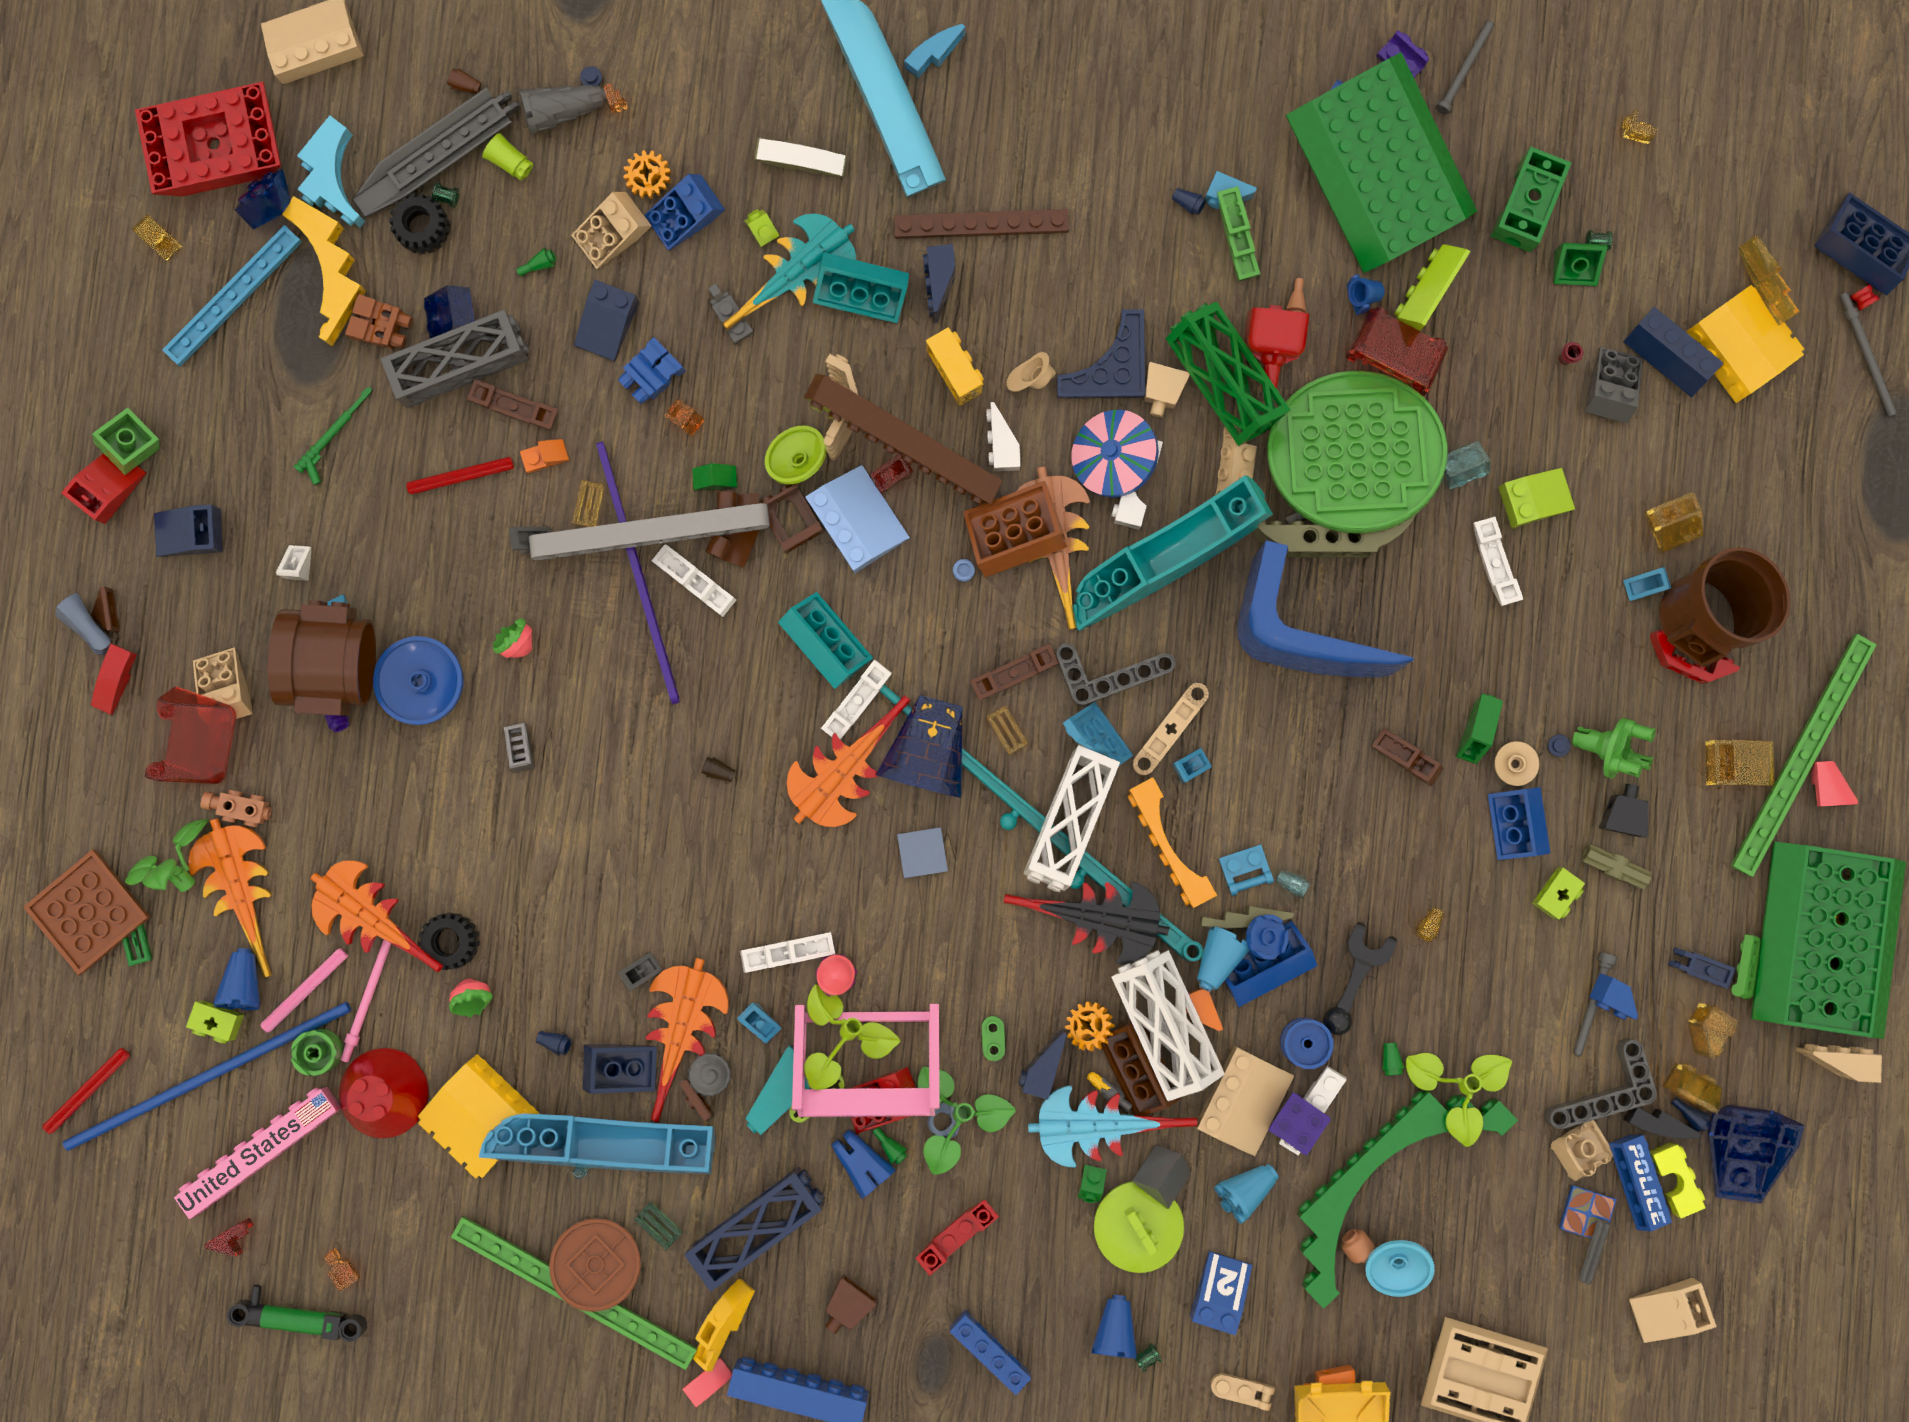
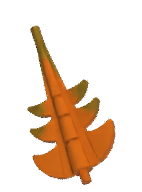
(225, 851)

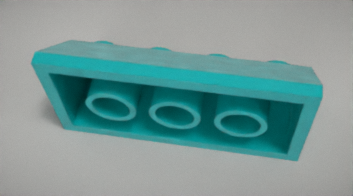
(860, 287)
(825, 640)

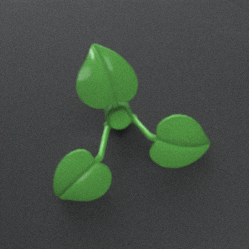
(157, 876)
(991, 1115)

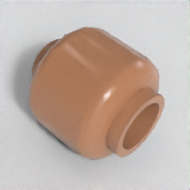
(1357, 1245)

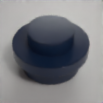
(591, 76)
(1559, 745)

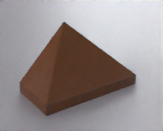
(105, 610)

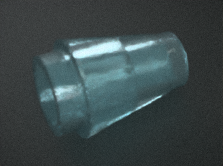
(1293, 883)

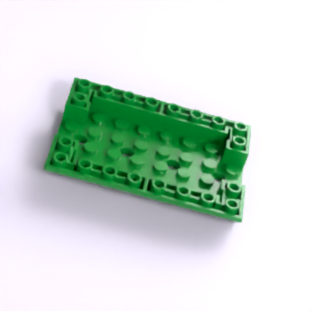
(1803, 937)

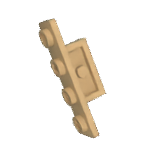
(1235, 461)

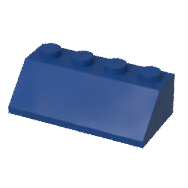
(1258, 976)

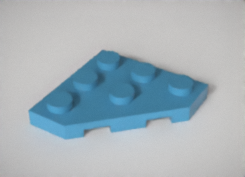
(1096, 733)

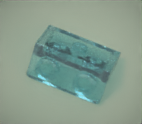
(1466, 464)

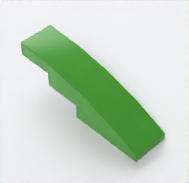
(1238, 233)

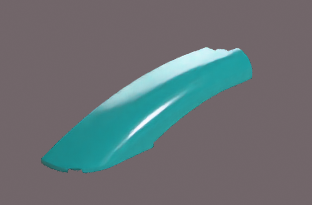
(1170, 552)

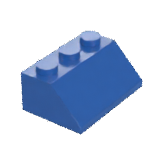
(1519, 823)

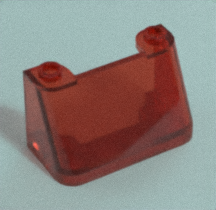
(1398, 350)

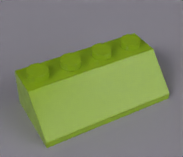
(1431, 285)

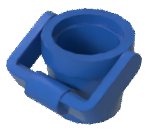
(1363, 293)

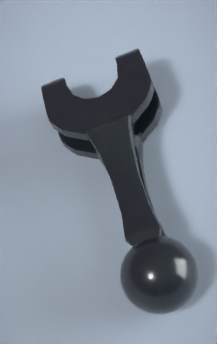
(1338, 1018)

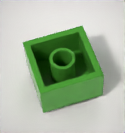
(126, 441)

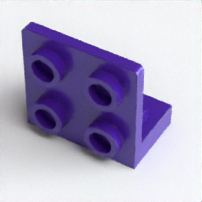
(1299, 1123)

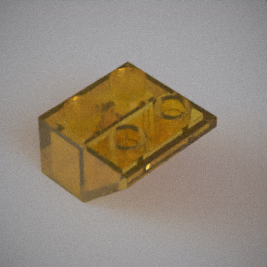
(1676, 521)
(1710, 1030)

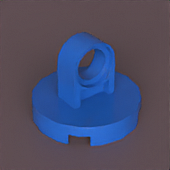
(1266, 937)

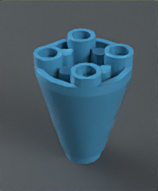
(1246, 1191)

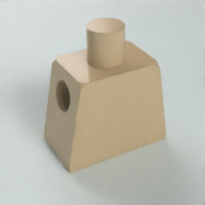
(1163, 387)

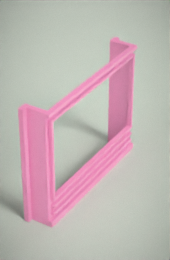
(867, 1101)

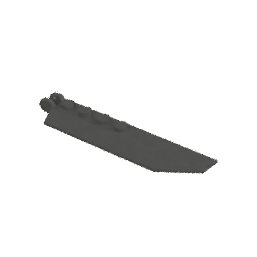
(435, 150)

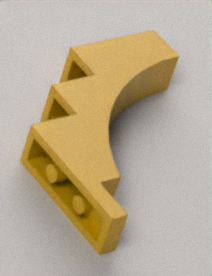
(339, 291)

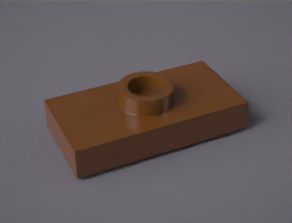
(696, 1100)

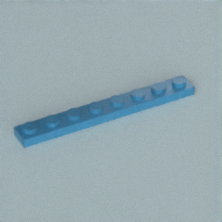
(232, 296)

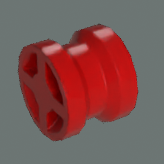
(1864, 297)

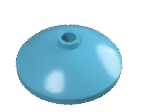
(1399, 1268)

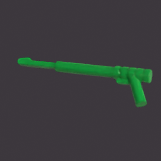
(312, 456)

